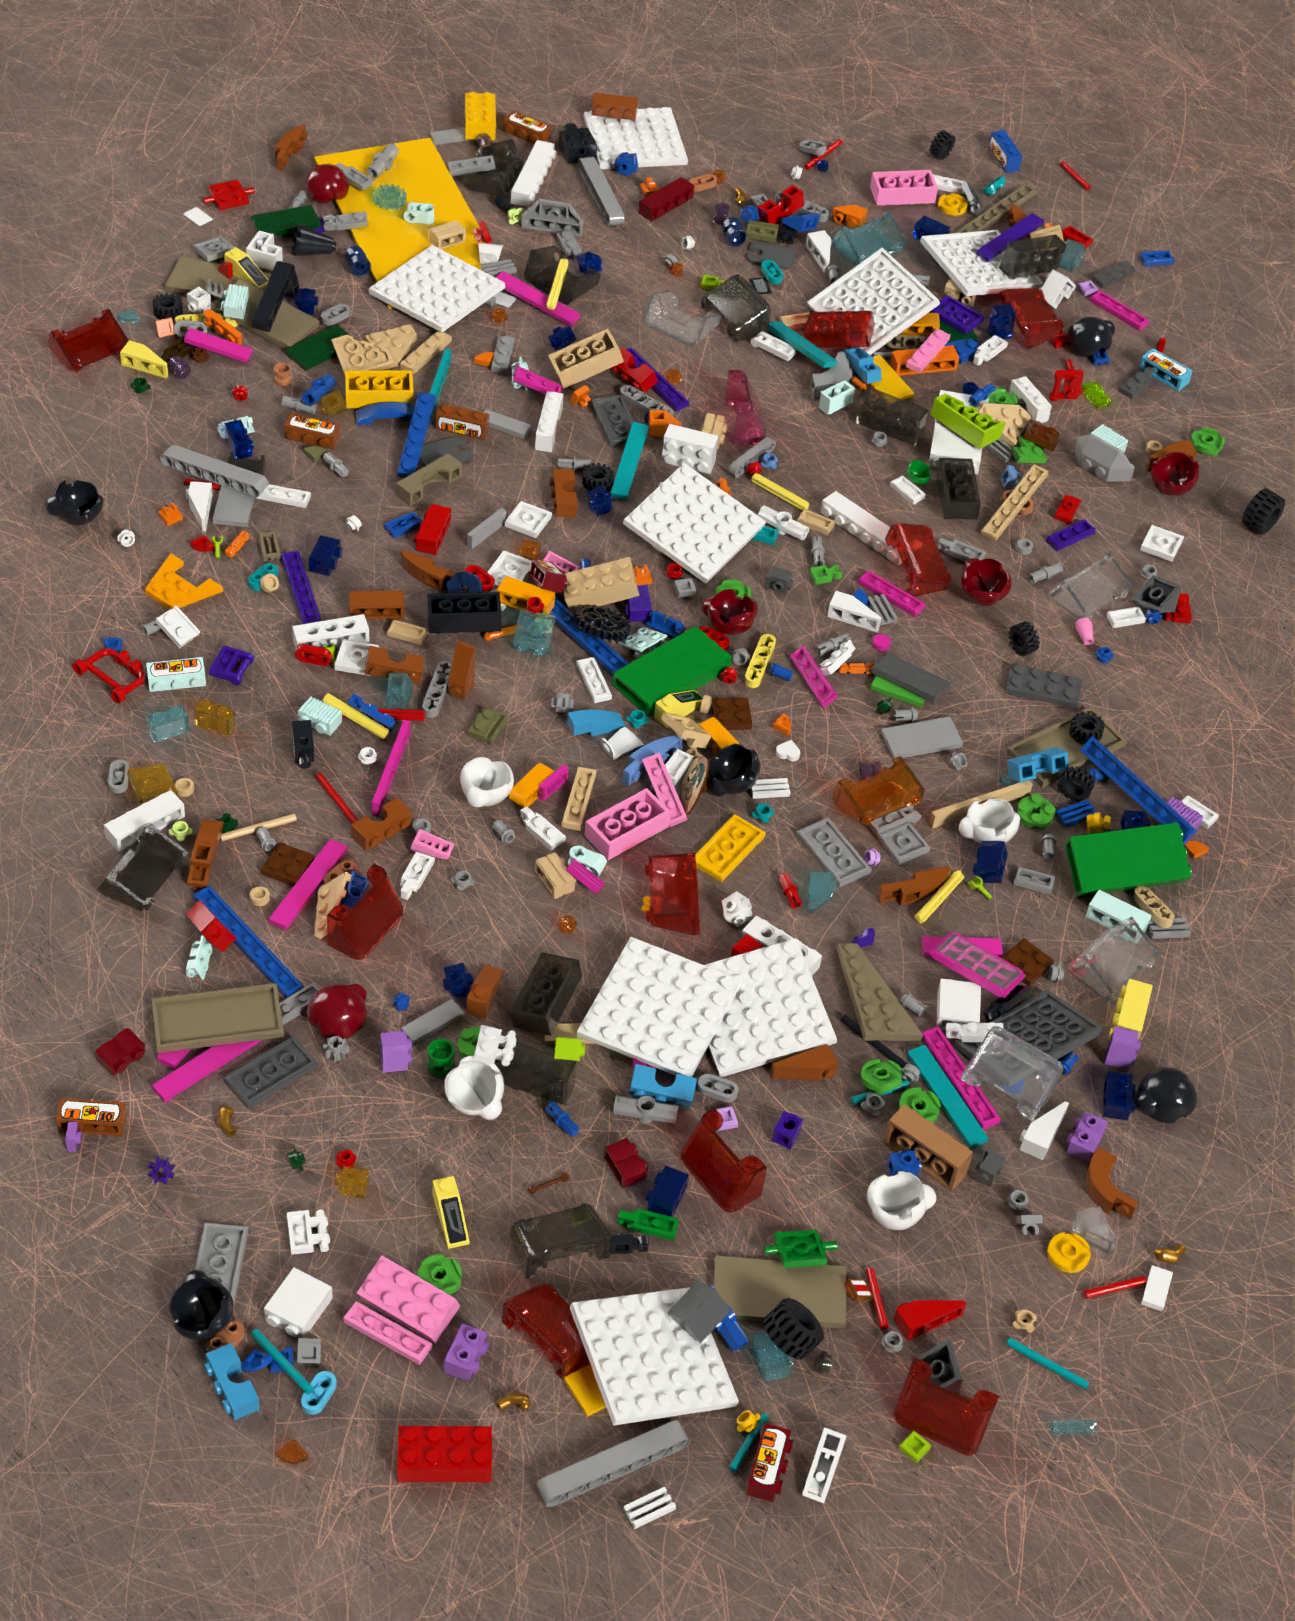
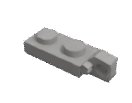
(356, 177)
(569, 244)
(960, 550)

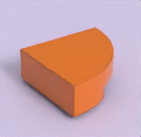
(484, 359)
(783, 725)
(1196, 849)

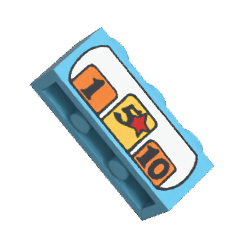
(1166, 369)

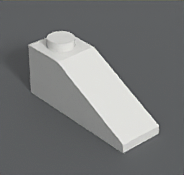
(819, 246)
(200, 501)
(852, 611)
(1042, 1132)
(824, 1465)

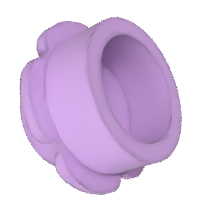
(872, 857)

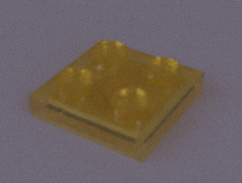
(150, 782)

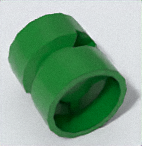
(440, 1058)

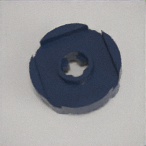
(467, 579)

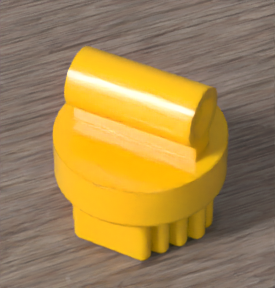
(1096, 823)

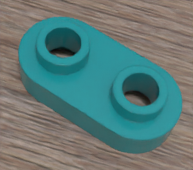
(993, 185)
(772, 272)
(254, 578)

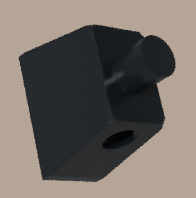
(303, 747)

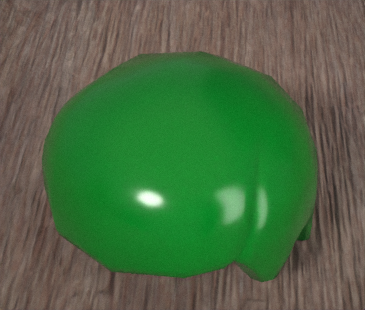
(918, 472)

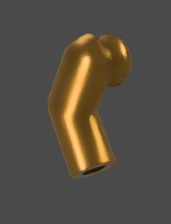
(742, 197)
(223, 1121)
(1170, 1255)
(513, 1398)

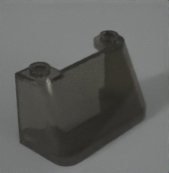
(506, 172)
(740, 306)
(143, 869)
(559, 1236)

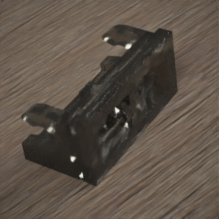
(256, 466)

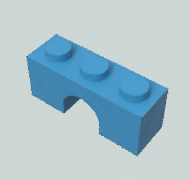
(1048, 760)
(679, 1093)
(238, 1398)

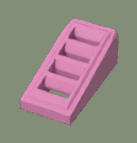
(561, 562)
(423, 838)

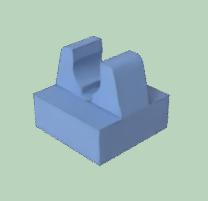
(1009, 477)

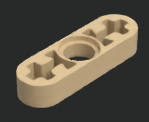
(1161, 915)

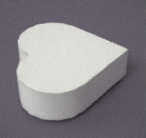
(788, 751)

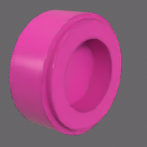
(881, 642)

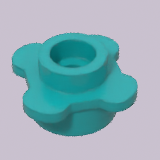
(637, 718)
(763, 812)

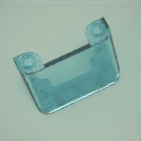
(867, 239)

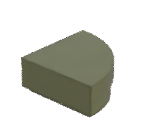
(315, 452)

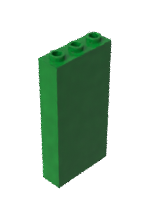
(672, 668)
(1128, 859)

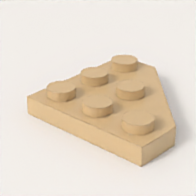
(395, 340)
(360, 355)
(1014, 416)

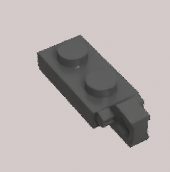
(973, 199)
(1137, 383)

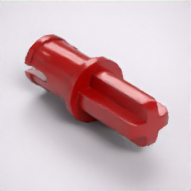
(790, 890)

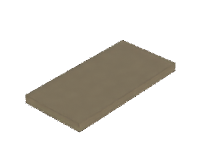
(194, 273)
(289, 325)
(1059, 736)
(217, 1018)
(759, 1285)

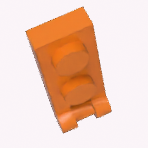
(222, 327)

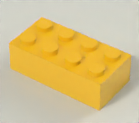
(480, 115)
(378, 386)

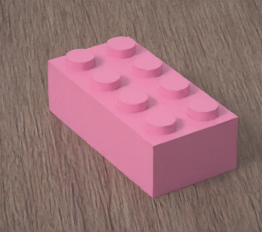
(903, 187)
(627, 824)
(408, 1299)

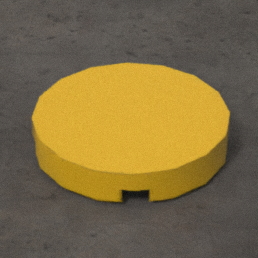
(952, 204)
(1068, 1252)

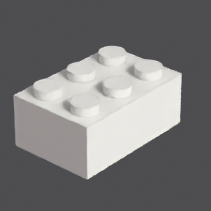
(689, 447)

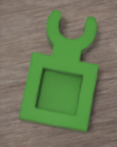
(823, 574)

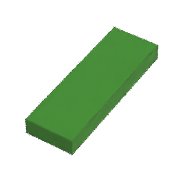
(892, 690)

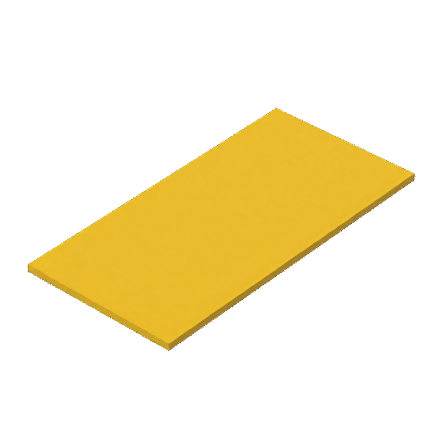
(389, 238)

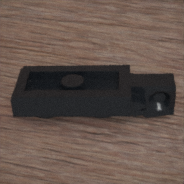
(1003, 1005)

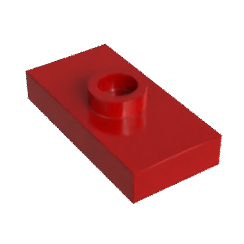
(1075, 235)
(1067, 509)

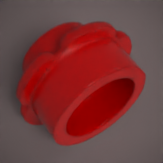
(240, 393)
(753, 468)
(674, 571)
(534, 601)
(729, 675)
(341, 1162)

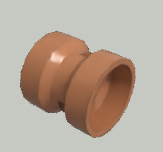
(282, 374)

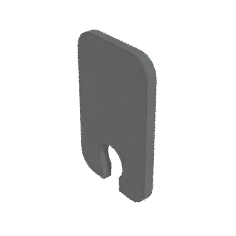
(782, 256)
(438, 449)

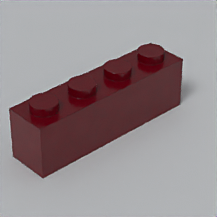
(666, 199)

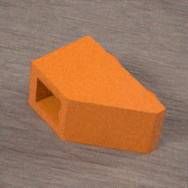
(850, 216)
(659, 422)

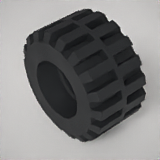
(1263, 511)
(793, 1328)

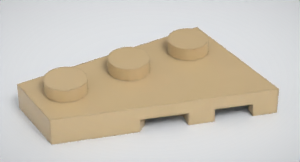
(329, 897)

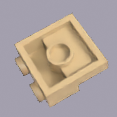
(687, 730)

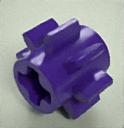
(166, 1165)

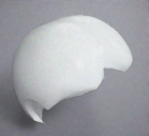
(486, 781)
(990, 821)
(475, 1088)
(899, 1200)

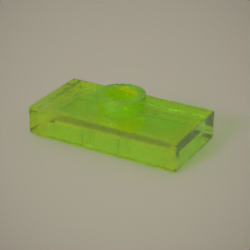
(1096, 394)

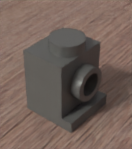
(779, 580)
(989, 1167)

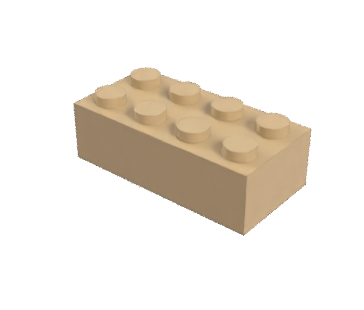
(586, 358)
(601, 584)

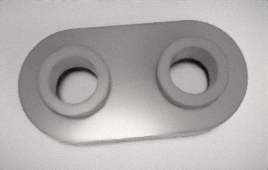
(813, 147)
(335, 314)
(188, 324)
(118, 778)
(719, 1087)

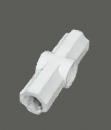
(783, 522)

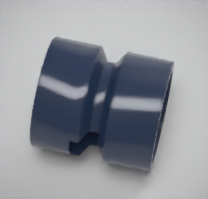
(734, 231)
(357, 260)

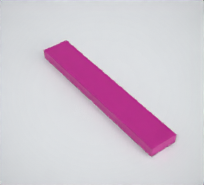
(538, 299)
(391, 768)
(307, 884)
(199, 1068)
(953, 1069)

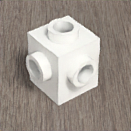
(198, 301)
(737, 909)

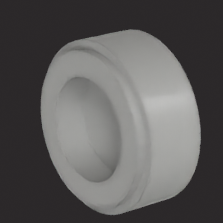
(1024, 546)
(422, 824)

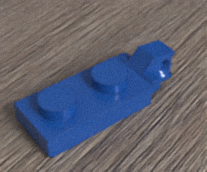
(372, 712)

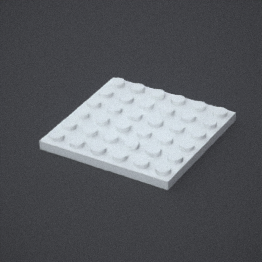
(651, 136)
(970, 272)
(880, 287)
(436, 288)
(694, 523)
(659, 1008)
(772, 1012)
(648, 1361)

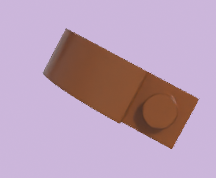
(1102, 1190)

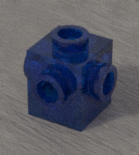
(589, 260)
(306, 300)
(561, 337)
(600, 501)
(458, 980)

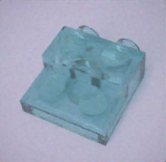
(534, 632)

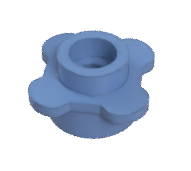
(769, 461)

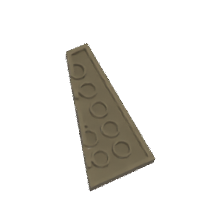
(875, 1005)

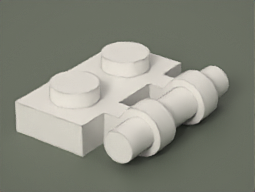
(488, 1044)
(300, 1231)

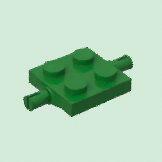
(800, 1248)

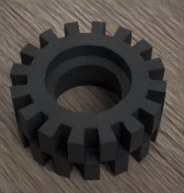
(942, 144)
(167, 306)
(597, 471)
(1024, 638)
(1088, 720)
(1079, 776)

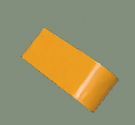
(719, 735)
(526, 790)

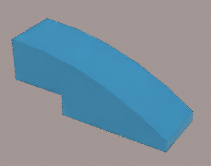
(863, 365)
(594, 722)

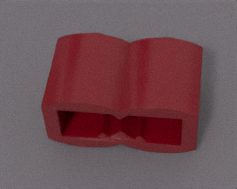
(120, 1051)
(625, 1162)

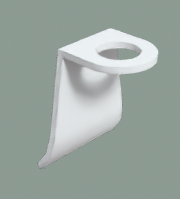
(489, 253)
(620, 743)

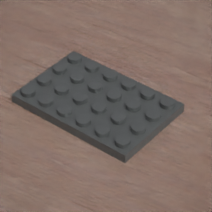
(1045, 1024)

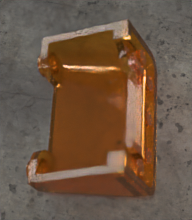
(879, 794)

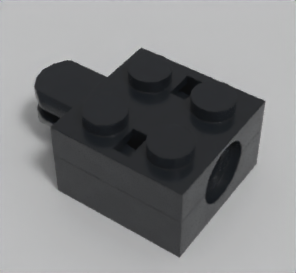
(576, 143)

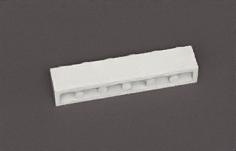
(533, 173)
(860, 524)

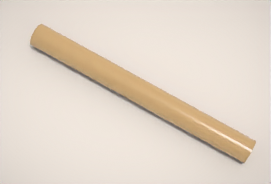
(253, 828)

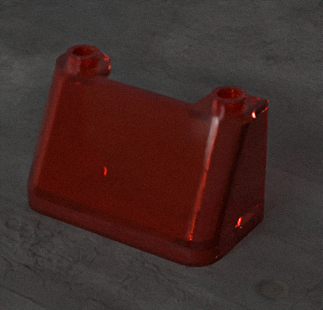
(1033, 315)
(89, 342)
(920, 558)
(674, 893)
(363, 927)
(718, 1170)
(550, 1324)
(943, 1414)

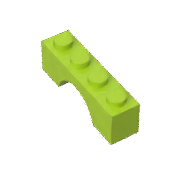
(569, 1048)

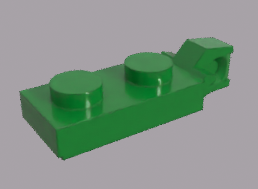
(649, 1223)

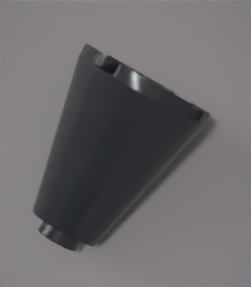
(311, 242)

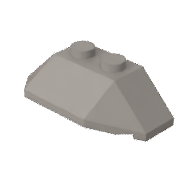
(552, 217)
(1102, 459)

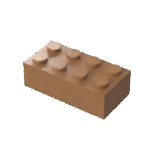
(939, 1153)

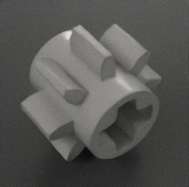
(562, 703)
(336, 1048)

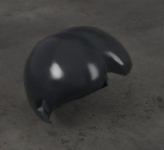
(1089, 335)
(75, 502)
(733, 770)
(1166, 1095)
(201, 1306)

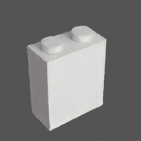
(957, 1002)
(298, 1303)

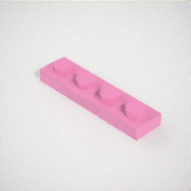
(928, 350)
(664, 788)
(387, 1333)

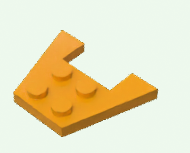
(172, 590)

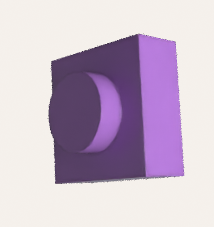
(73, 1137)

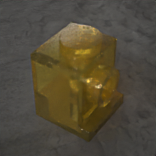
(333, 404)
(353, 1182)

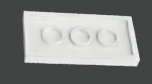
(509, 565)

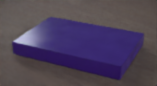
(957, 315)

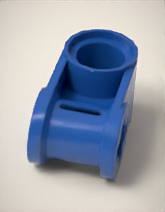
(355, 889)

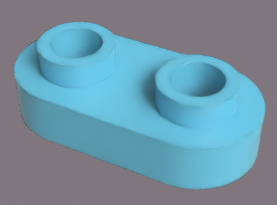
(319, 1394)

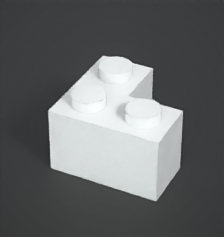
(263, 251)
(1057, 287)

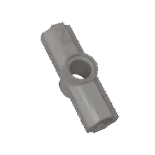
(382, 161)
(655, 1110)

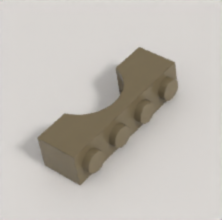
(444, 469)

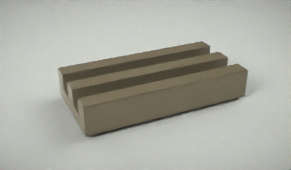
(271, 555)

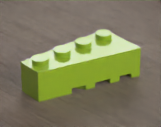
(966, 421)

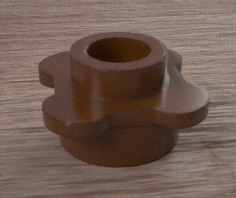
(200, 355)

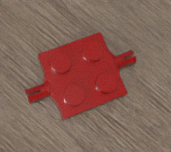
(228, 195)

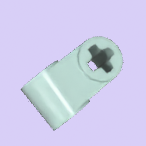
(421, 213)
(592, 861)

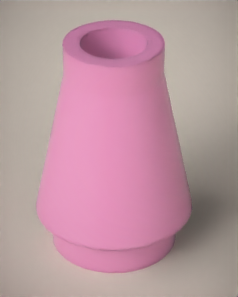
(1085, 630)

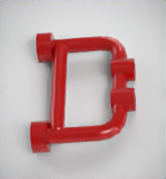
(119, 692)

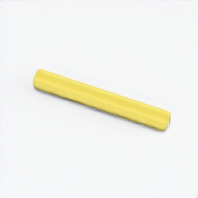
(557, 284)
(780, 491)
(356, 716)
(942, 893)

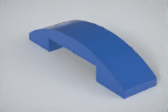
(384, 410)

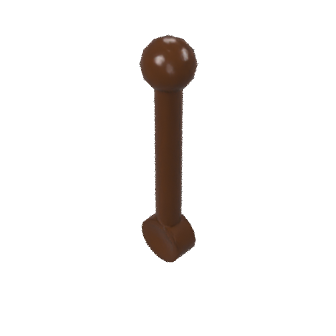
(564, 1178)

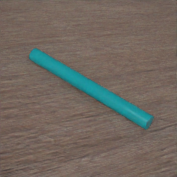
(282, 1361)
(1049, 1364)

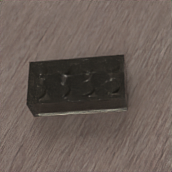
(1032, 256)
(891, 416)
(958, 488)
(546, 993)
(539, 1073)

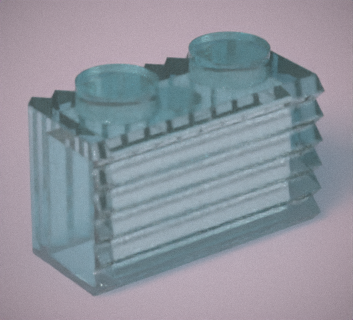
(1072, 255)
(168, 723)
(771, 1360)

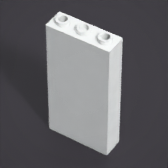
(950, 444)

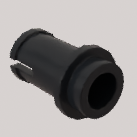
(500, 201)

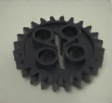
(602, 623)

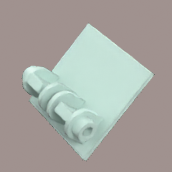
(644, 641)

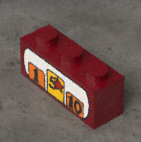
(547, 575)
(769, 1463)

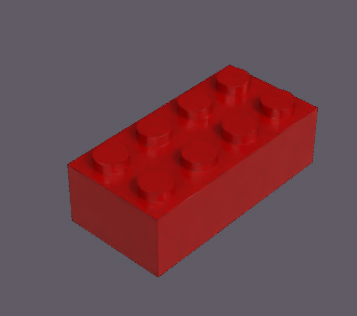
(444, 1454)

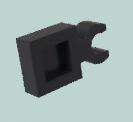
(787, 233)
(626, 1243)

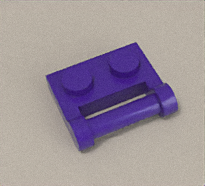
(227, 660)

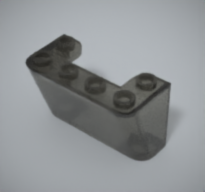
(542, 270)

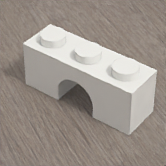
(1027, 393)

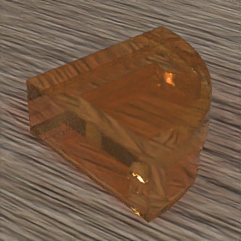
(292, 1453)

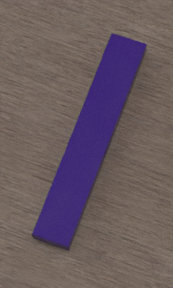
(1014, 233)
(662, 387)
(300, 587)

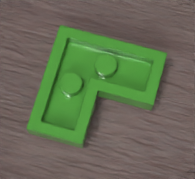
(1028, 452)

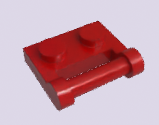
(1071, 384)

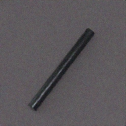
(876, 1044)

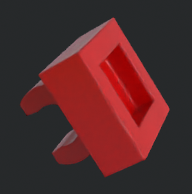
(482, 232)

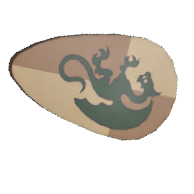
(694, 783)

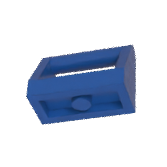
(802, 222)

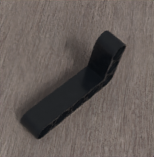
(281, 283)

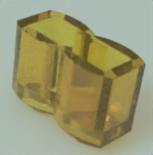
(214, 717)

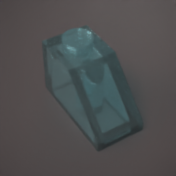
(398, 691)
(820, 889)

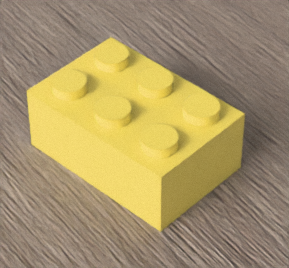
(1132, 1006)

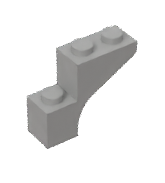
(831, 377)

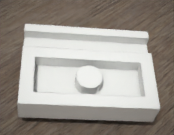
(177, 627)

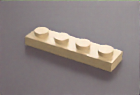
(426, 351)
(579, 798)

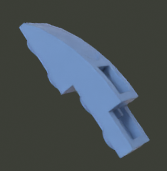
(636, 767)

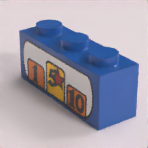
(1005, 151)

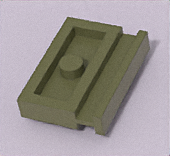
(762, 231)
(487, 725)

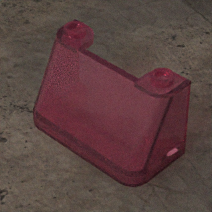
(749, 419)

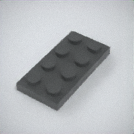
(1043, 685)

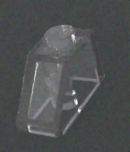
(1094, 1228)

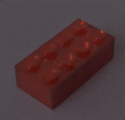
(840, 328)

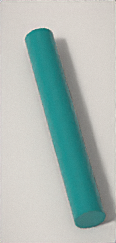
(862, 1097)
(748, 1443)

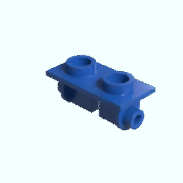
(667, 626)

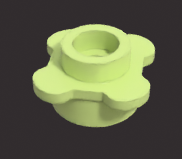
(511, 214)
(180, 830)

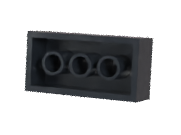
(464, 612)

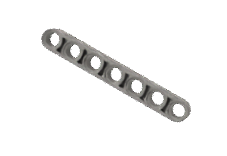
(601, 191)
(214, 470)
(612, 1463)

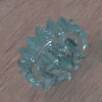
(389, 196)

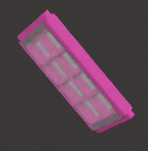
(977, 964)

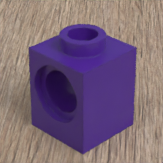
(785, 1136)

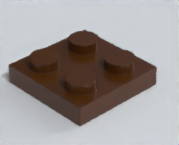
(1041, 435)
(732, 713)
(287, 864)
(1029, 959)

